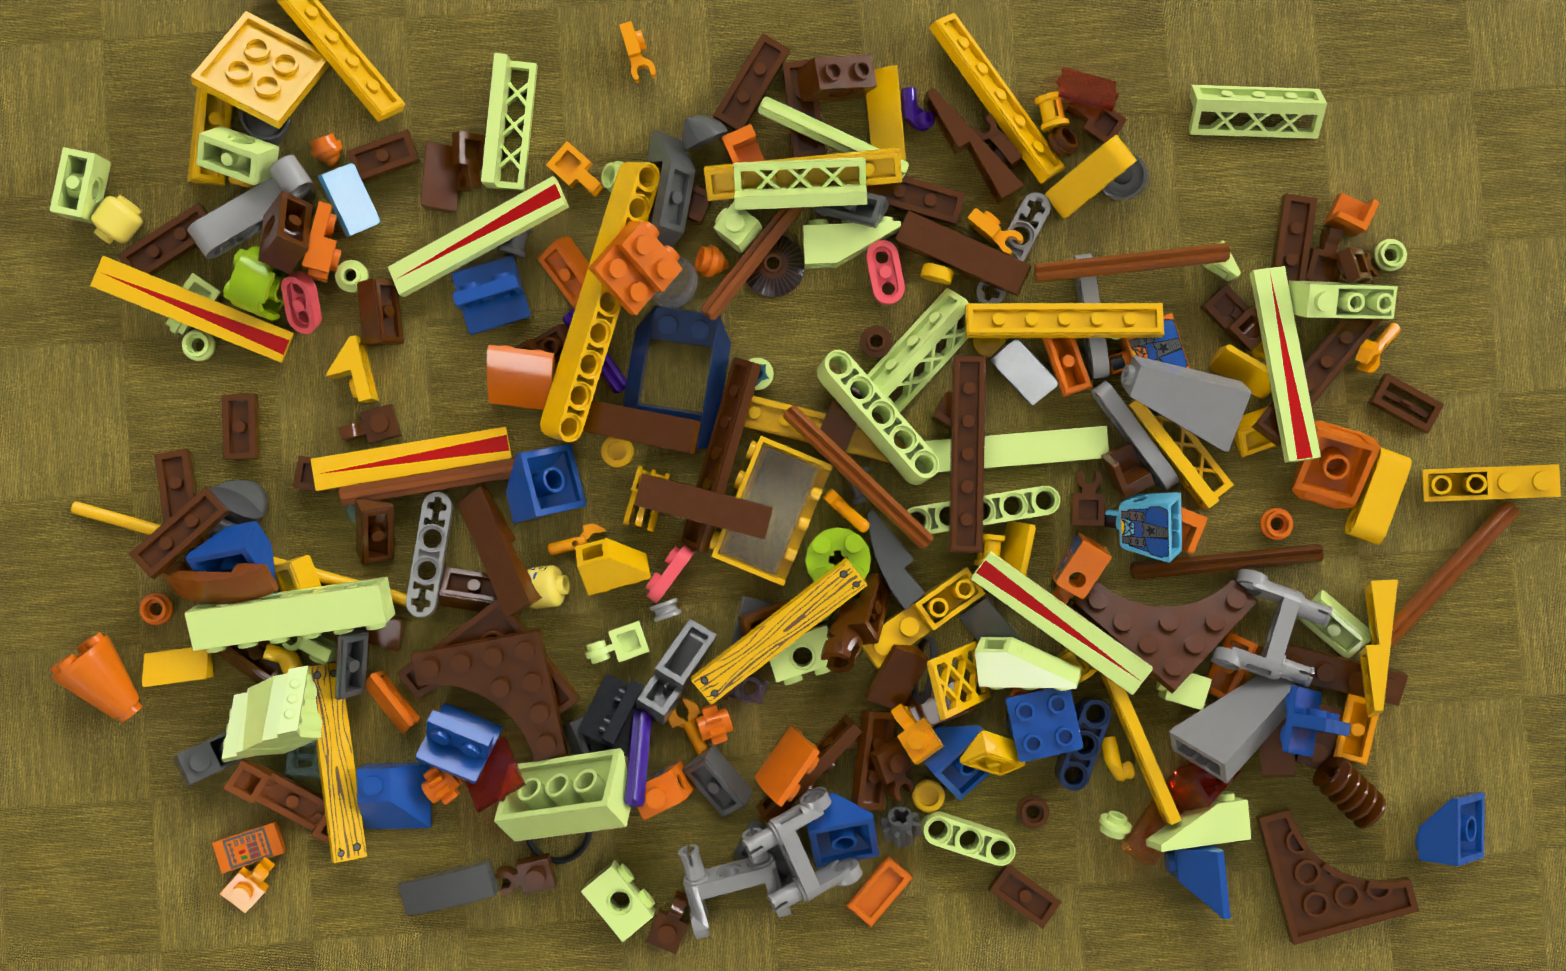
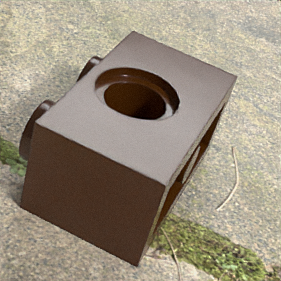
(836, 78)
(285, 232)

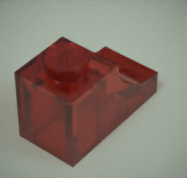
(1194, 787)

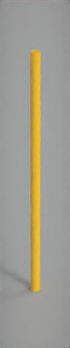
(149, 527)

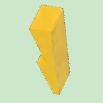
(1374, 658)

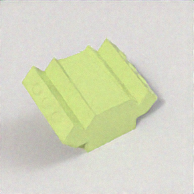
(273, 717)

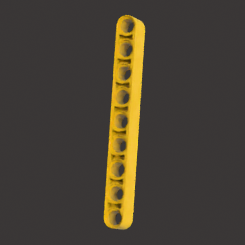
(586, 352)

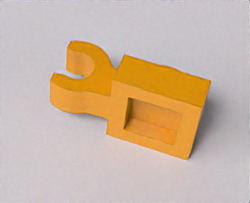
(634, 44)
(572, 168)
(988, 227)
(919, 737)
(247, 886)

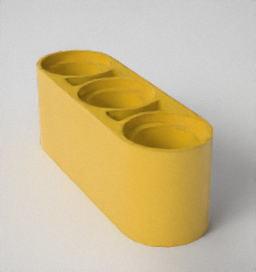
(1090, 177)
(1379, 497)

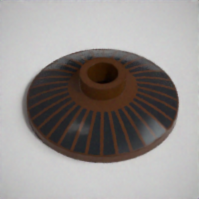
(785, 277)

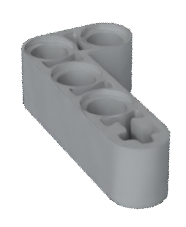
(244, 214)

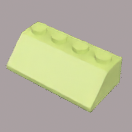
(567, 796)

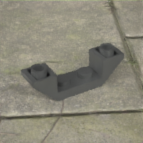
(673, 188)

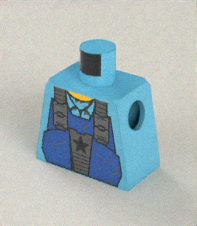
(1149, 524)

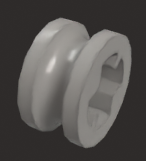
(665, 609)

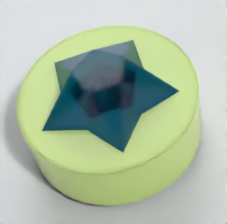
(766, 374)

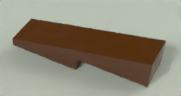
(961, 136)
(962, 253)
(642, 427)
(703, 506)
(493, 542)

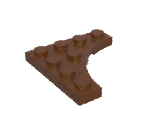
(486, 624)
(1167, 637)
(510, 673)
(1318, 897)

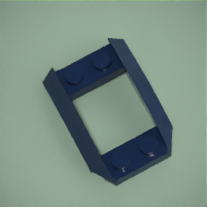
(688, 328)

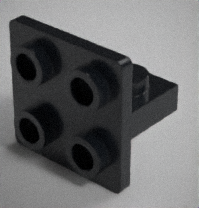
(611, 713)

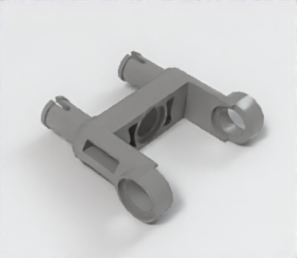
(1273, 660)
(782, 832)
(723, 879)

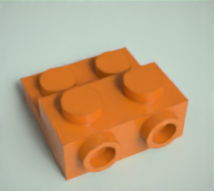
(322, 251)
(636, 265)

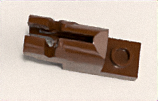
(856, 624)

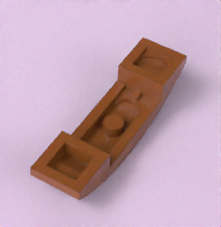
(242, 584)
(280, 794)

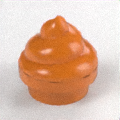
(327, 149)
(710, 261)

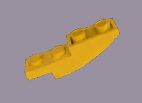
(1491, 483)
(925, 614)

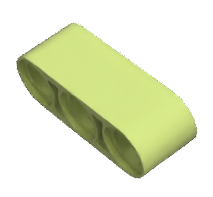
(979, 849)

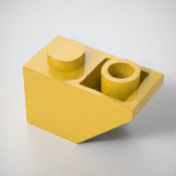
(610, 565)

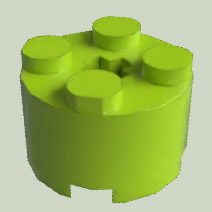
(255, 285)
(830, 540)

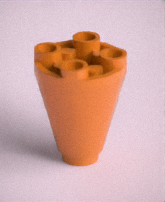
(99, 678)

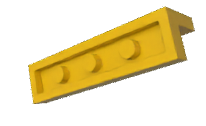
(1188, 475)

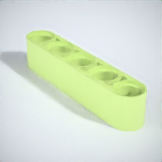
(893, 422)
(995, 508)

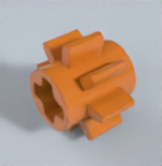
(714, 724)
(440, 786)

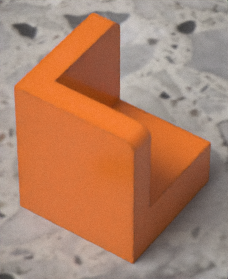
(742, 145)
(1351, 214)
(1191, 530)

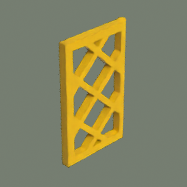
(940, 685)

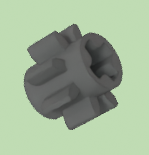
(901, 826)

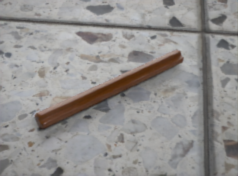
(1227, 561)

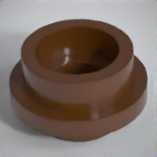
(1062, 141)
(875, 352)
(1041, 816)

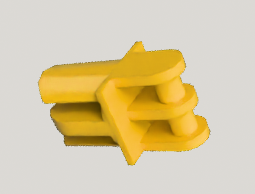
(642, 512)

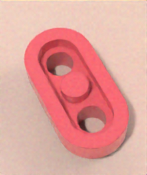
(885, 273)
(301, 302)
(660, 583)

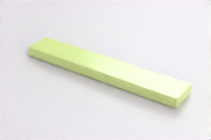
(1031, 448)

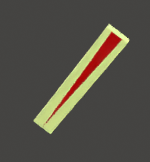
(478, 236)
(1285, 364)
(1061, 623)

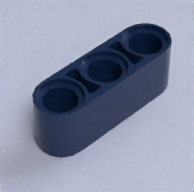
(1084, 759)

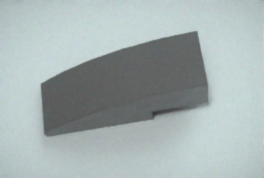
(891, 561)
(675, 671)
(449, 888)

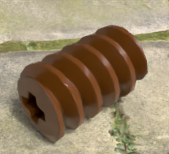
(1350, 791)

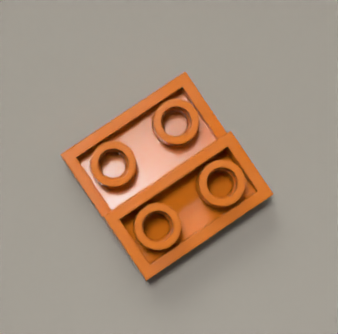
(519, 376)
(787, 766)

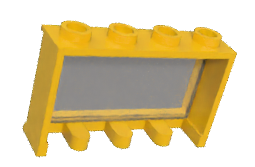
(790, 485)

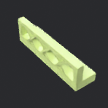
(1257, 100)
(496, 123)
(800, 196)
(919, 346)

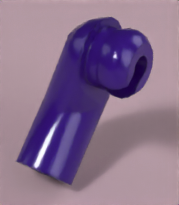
(912, 113)

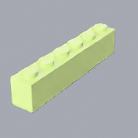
(291, 614)

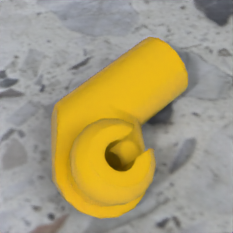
(285, 658)
(1113, 760)

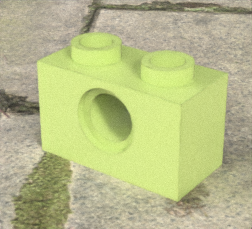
(236, 155)
(79, 184)
(791, 672)
(621, 918)

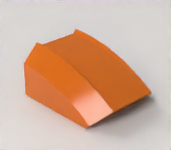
(1341, 470)

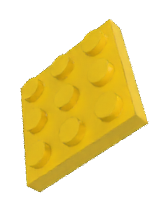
(261, 70)

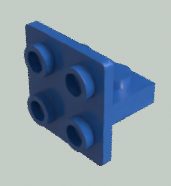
(490, 295)
(1305, 719)
(1043, 723)
(458, 742)

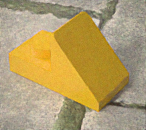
(354, 361)

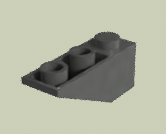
(202, 760)

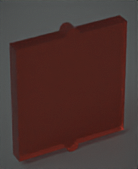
(1087, 89)
(498, 778)

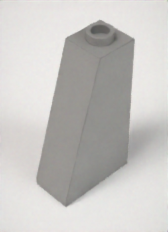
(1191, 398)
(1232, 727)

